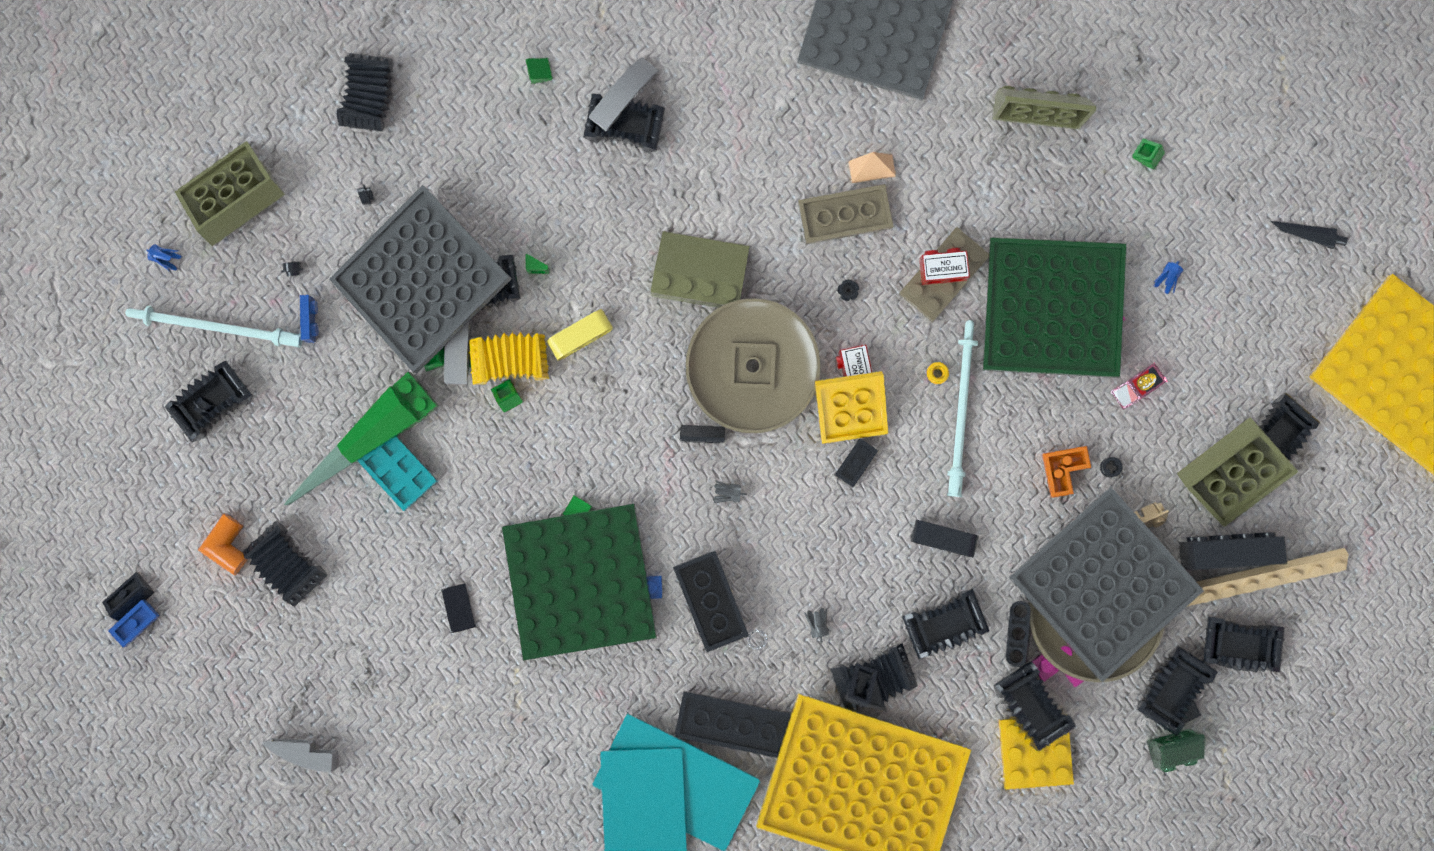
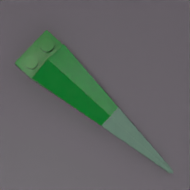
(393, 413)

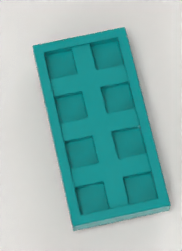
(398, 472)

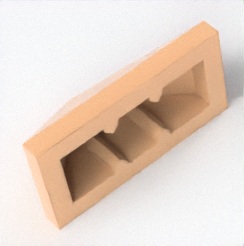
(872, 167)

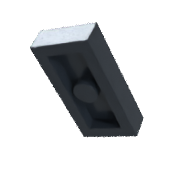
(856, 462)

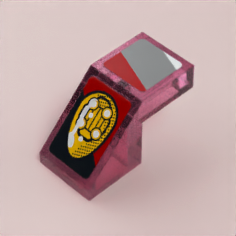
(1139, 386)

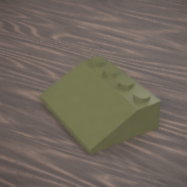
(1042, 108)
(229, 193)
(699, 270)
(1237, 472)

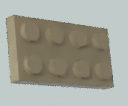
(845, 214)
(933, 298)

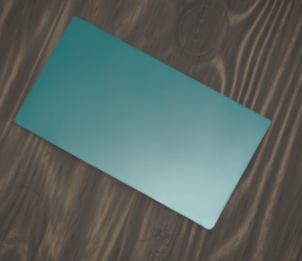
(713, 789)
(643, 800)

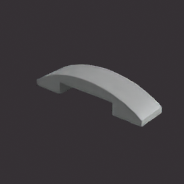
(623, 93)

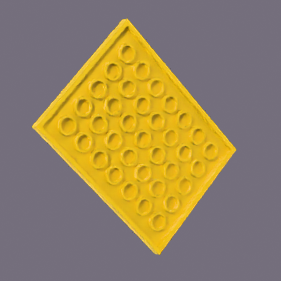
(1387, 368)
(860, 782)

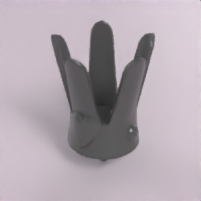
(730, 492)
(818, 623)

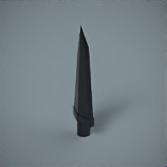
(1320, 235)

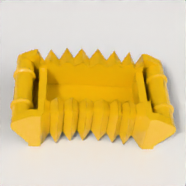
(508, 357)

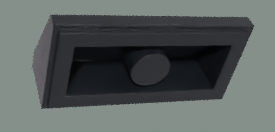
(702, 434)
(127, 596)
(458, 608)

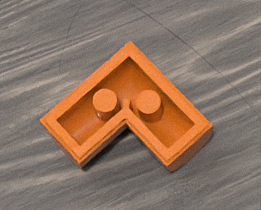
(1058, 469)
(218, 545)

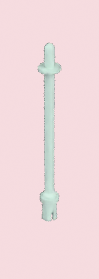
(277, 336)
(956, 472)

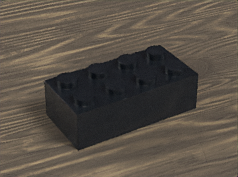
(1233, 551)
(710, 601)

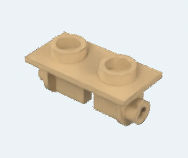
(1153, 515)

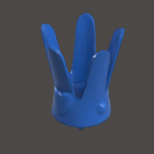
(162, 256)
(1171, 272)

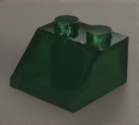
(1174, 750)

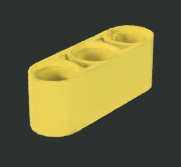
(579, 334)

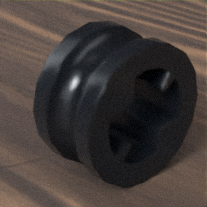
(1116, 462)

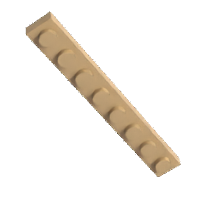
(1272, 575)

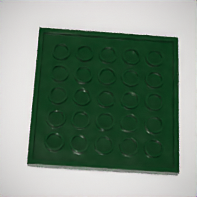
(1054, 307)
(579, 582)

